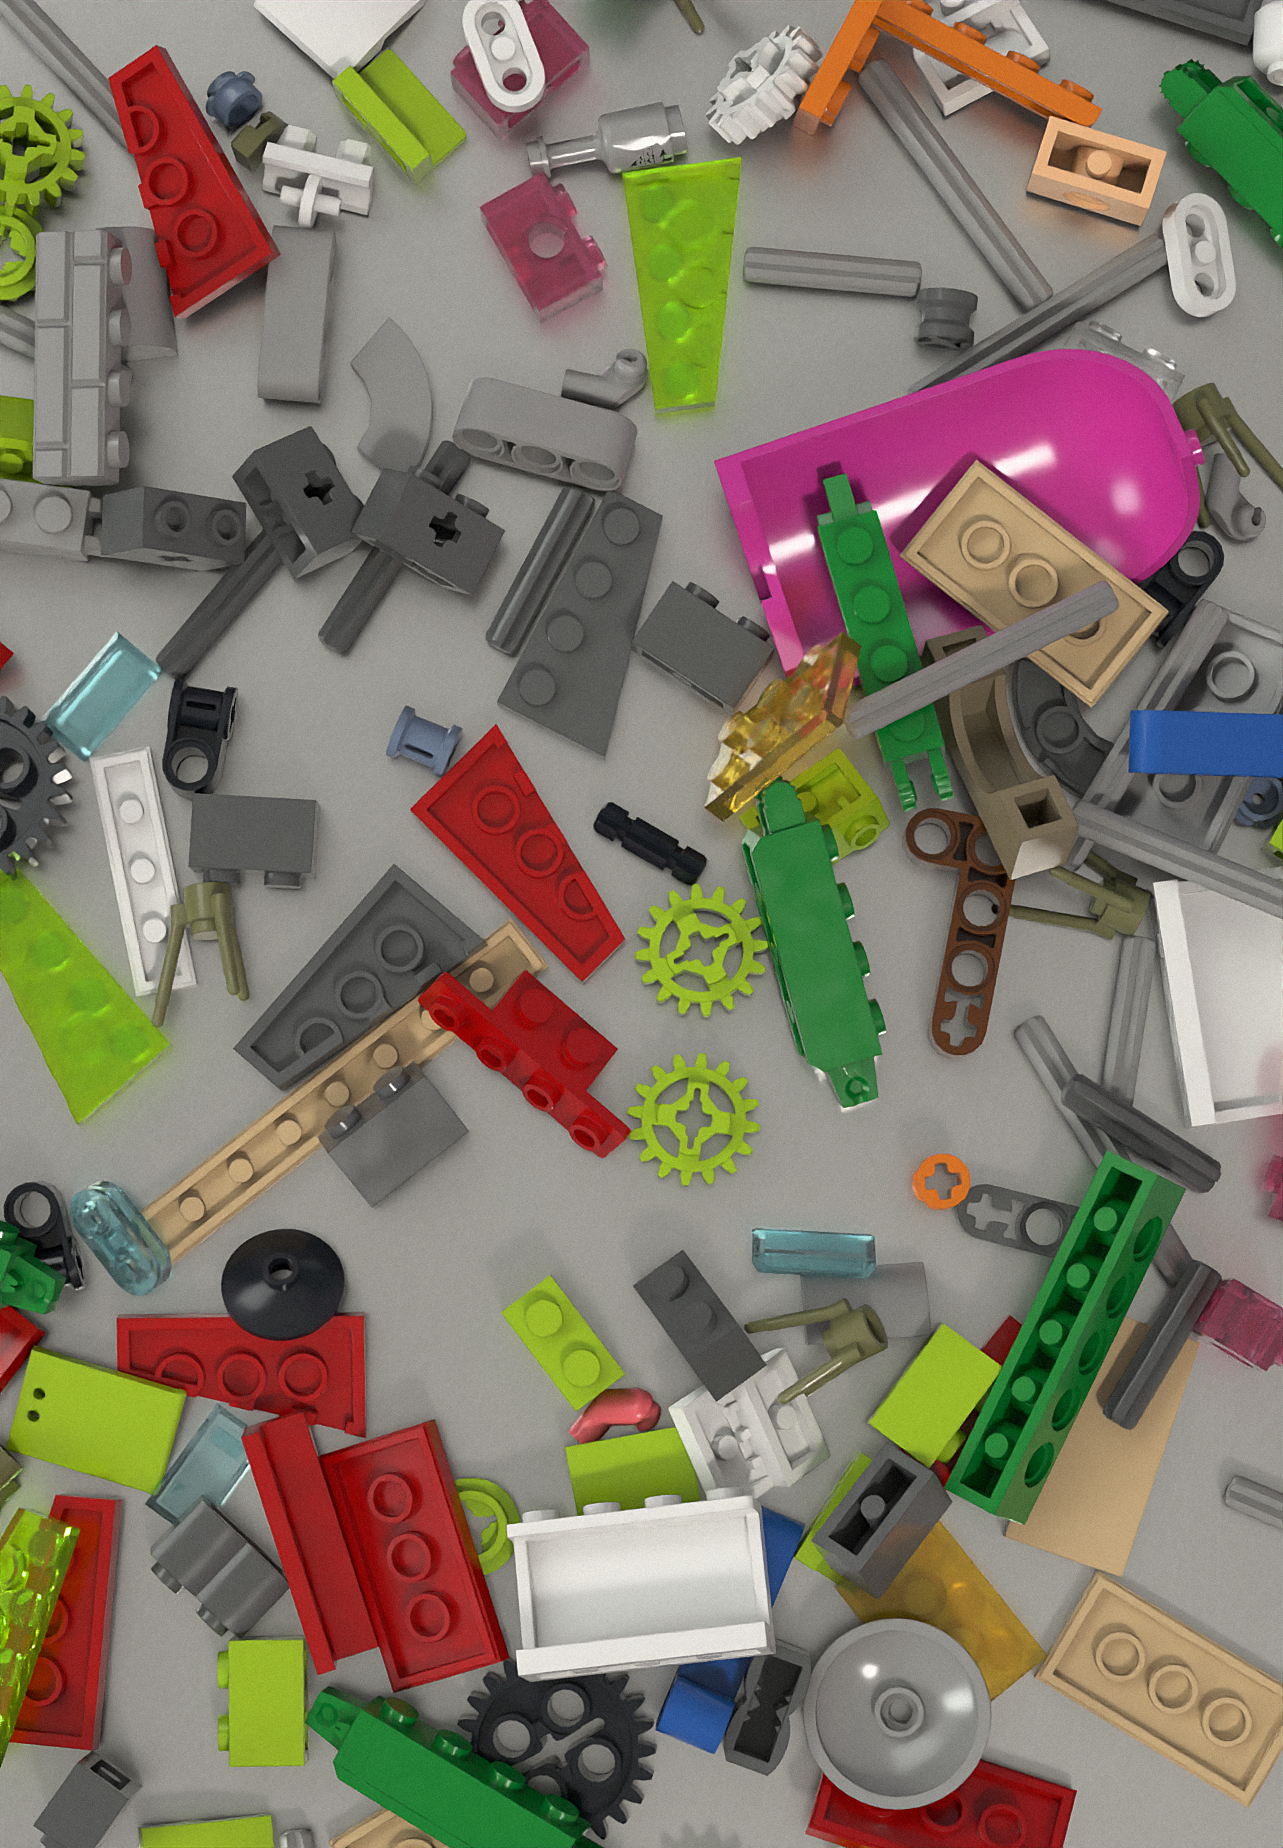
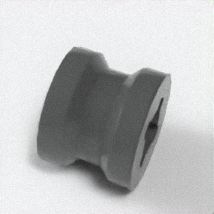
(945, 318)

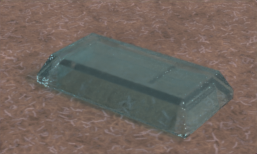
(101, 696)
(813, 1253)
(206, 1466)

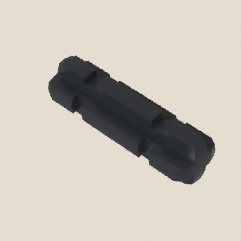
(650, 843)

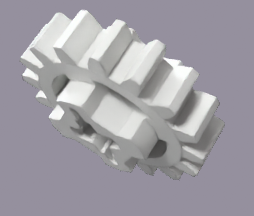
(764, 84)

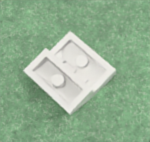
(1004, 26)
(338, 30)
(748, 1434)

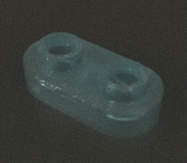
(120, 1238)

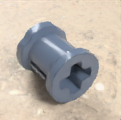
(424, 741)

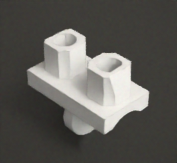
(317, 180)

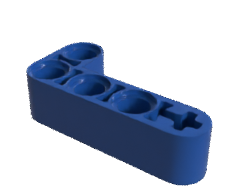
(1206, 743)
(705, 1692)

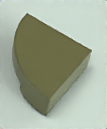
(251, 142)

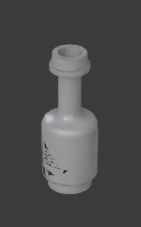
(623, 141)

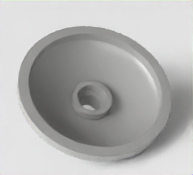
(852, 1722)

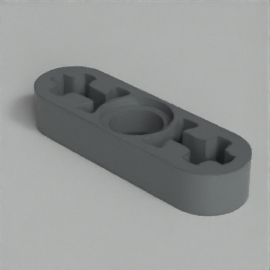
(1002, 1201)

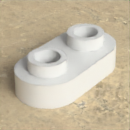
(504, 53)
(1199, 257)

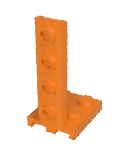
(956, 47)

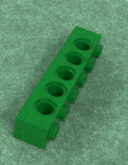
(1065, 1338)

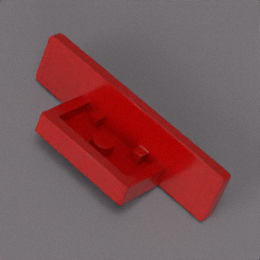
(538, 1048)

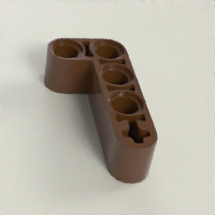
(962, 935)

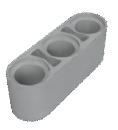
(296, 314)
(545, 434)

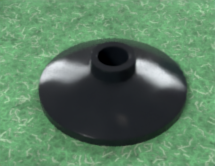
(286, 1306)

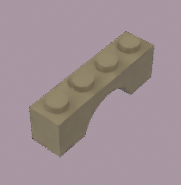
(1017, 805)

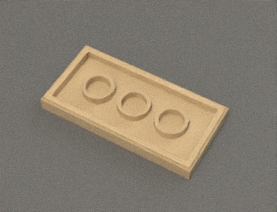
(1013, 560)
(1106, 1471)
(1168, 1688)

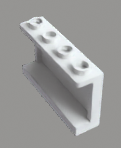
(1221, 1000)
(642, 1585)

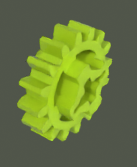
(45, 154)
(689, 926)
(665, 1117)

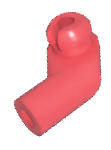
(616, 1408)

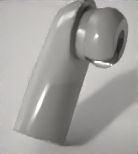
(612, 385)
(1228, 505)

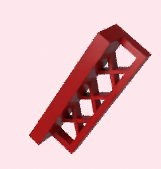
(309, 1539)

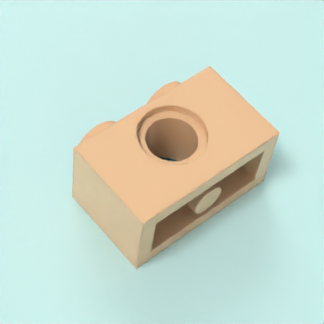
(1096, 171)

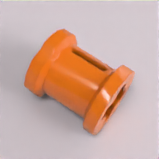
(951, 1166)

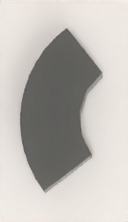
(1055, 729)

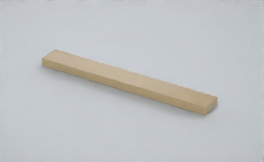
(291, 1128)

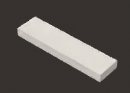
(141, 865)

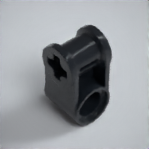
(1180, 591)
(201, 726)
(54, 1237)

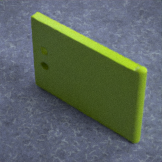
(96, 1420)

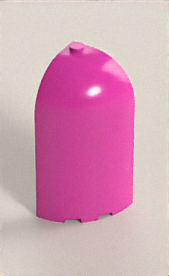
(1059, 426)

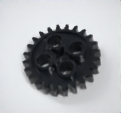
(34, 787)
(531, 1705)

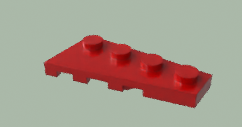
(195, 200)
(511, 844)
(225, 1363)
(70, 1673)

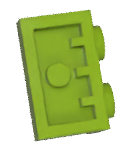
(837, 797)

